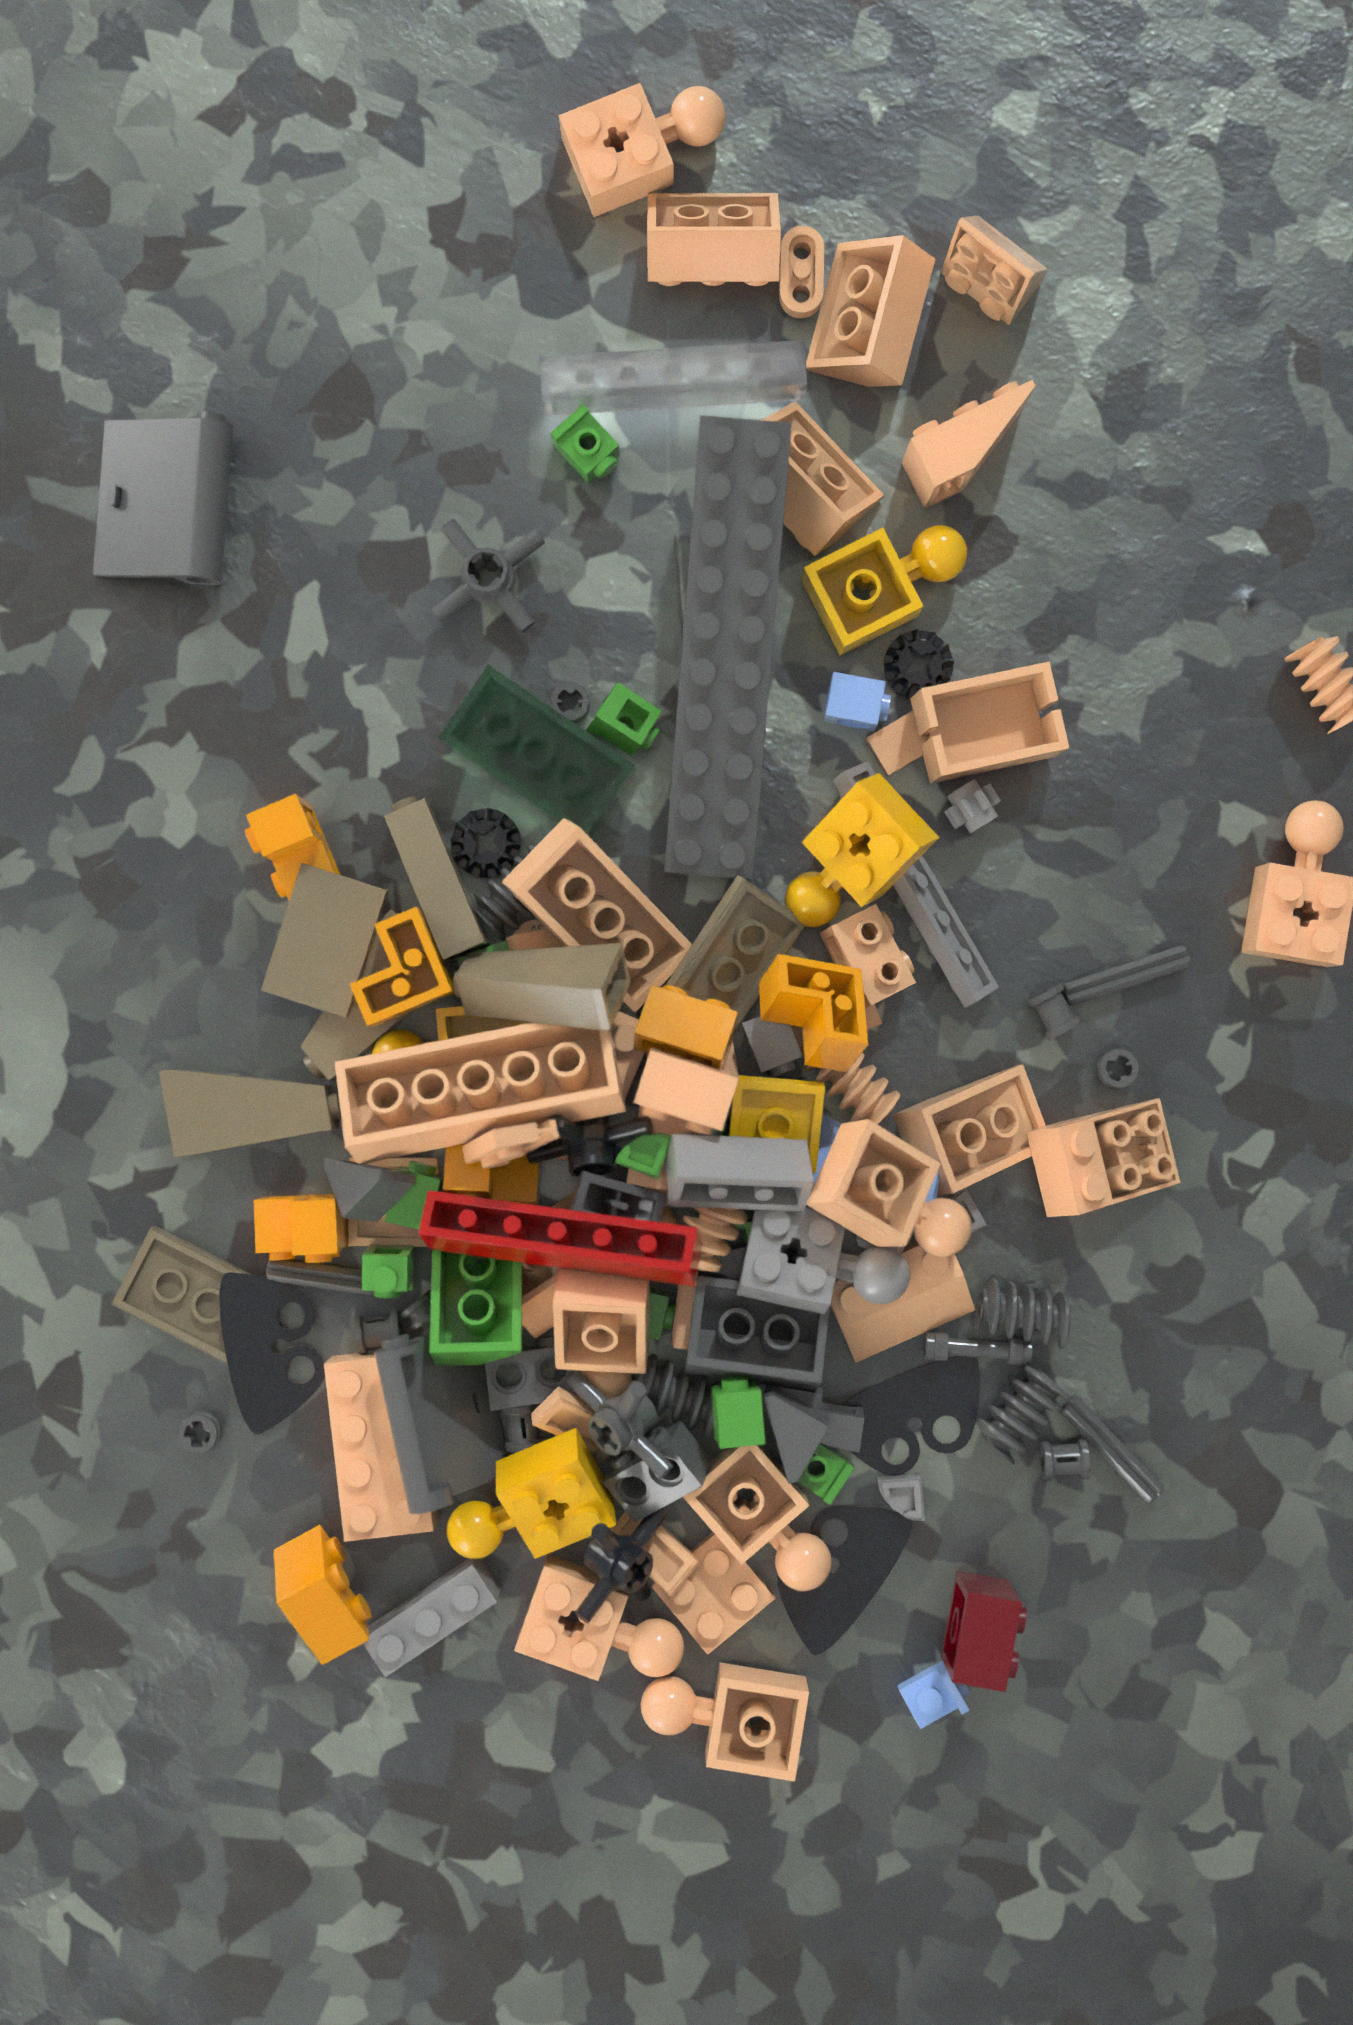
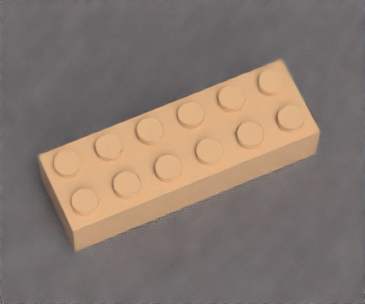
(474, 1084)

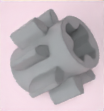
(972, 806)

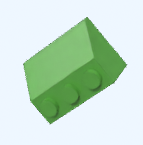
(474, 1309)

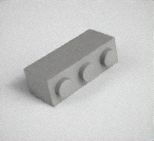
(738, 1172)
(431, 1615)

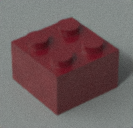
(983, 1631)

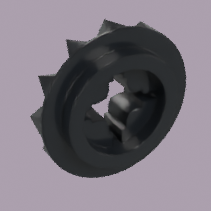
(898, 660)
(488, 863)

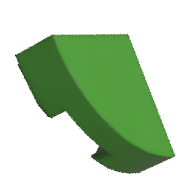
(646, 1154)

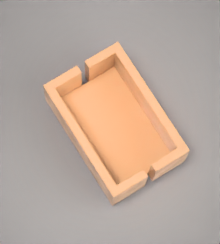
(989, 722)

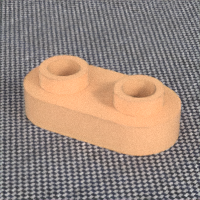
(801, 274)

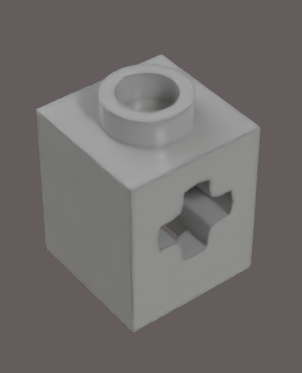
(772, 1045)

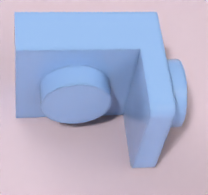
(933, 1695)

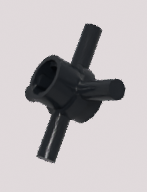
(590, 1143)
(619, 1563)

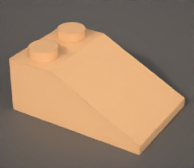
(974, 1127)

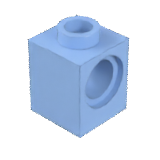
(856, 701)

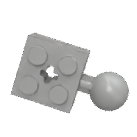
(808, 1285)

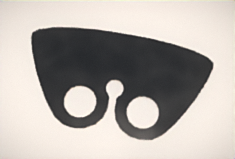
(255, 1371)
(923, 1393)
(865, 1562)

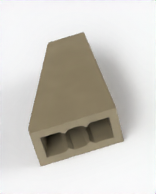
(436, 879)
(546, 985)
(344, 1038)
(234, 1110)

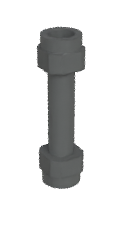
(939, 1346)

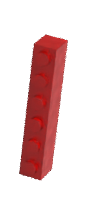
(561, 1238)

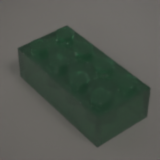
(536, 752)

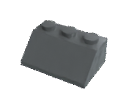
(754, 1338)

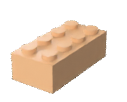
(592, 902)
(365, 1454)

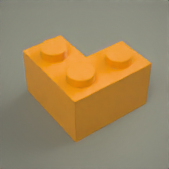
(289, 836)
(415, 974)
(821, 1000)
(686, 1026)
(510, 1182)
(300, 1227)
(317, 1595)

